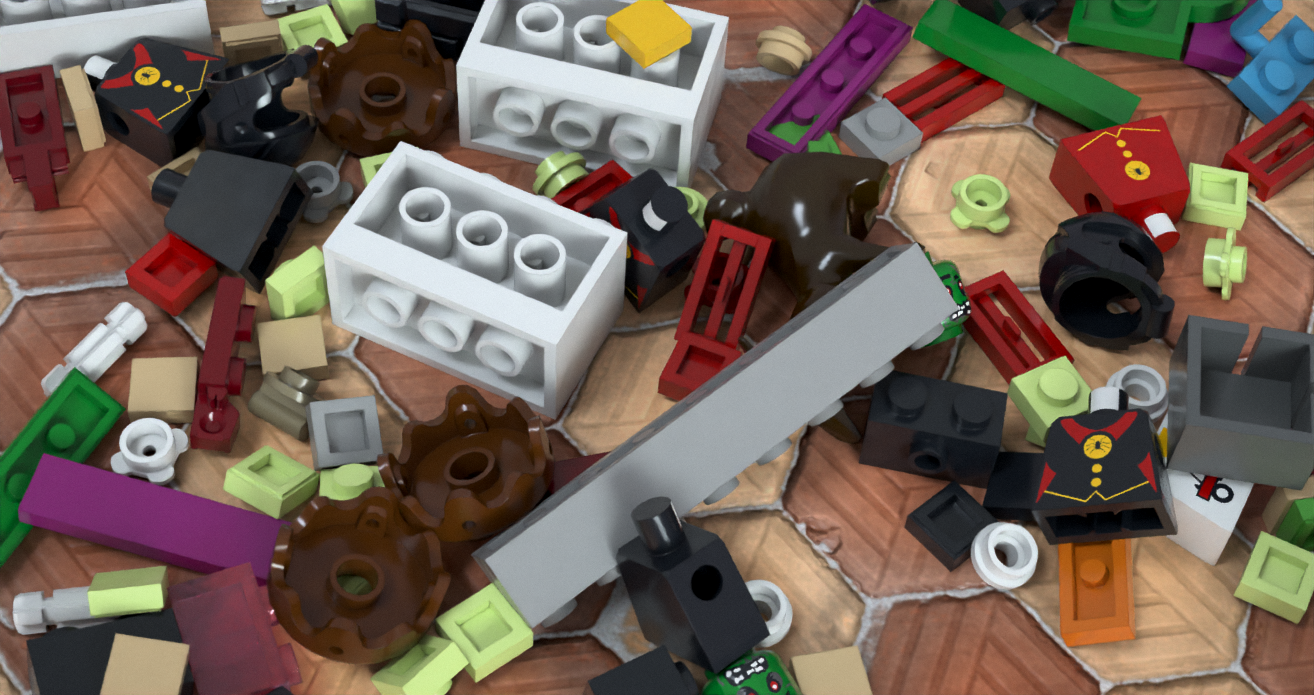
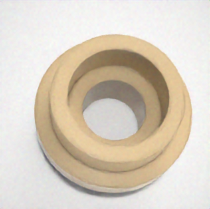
(782, 50)

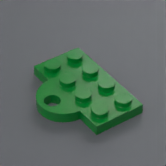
(1145, 25)

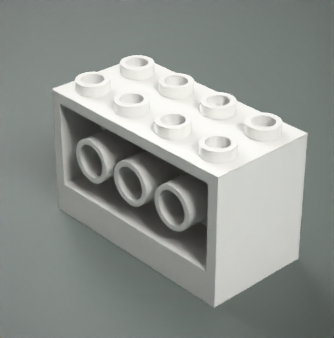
(554, 81)
(476, 277)

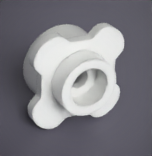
(147, 436)

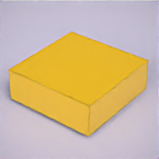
(648, 31)

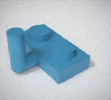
(1278, 66)

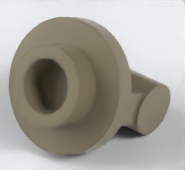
(284, 400)

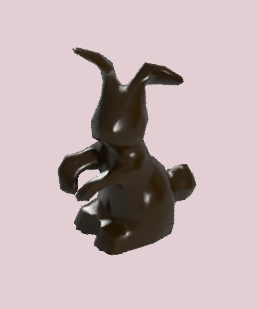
(819, 215)

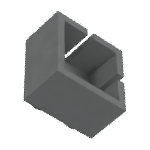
(1242, 422)

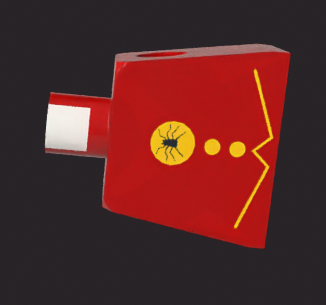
(1127, 173)

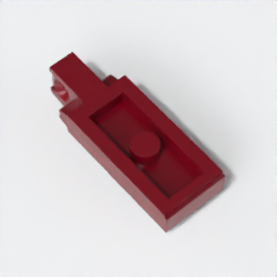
(34, 132)
(222, 371)

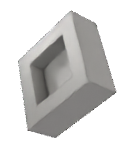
(881, 133)
(344, 432)

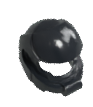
(248, 111)
(1100, 262)

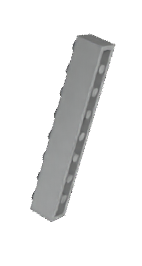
(719, 431)

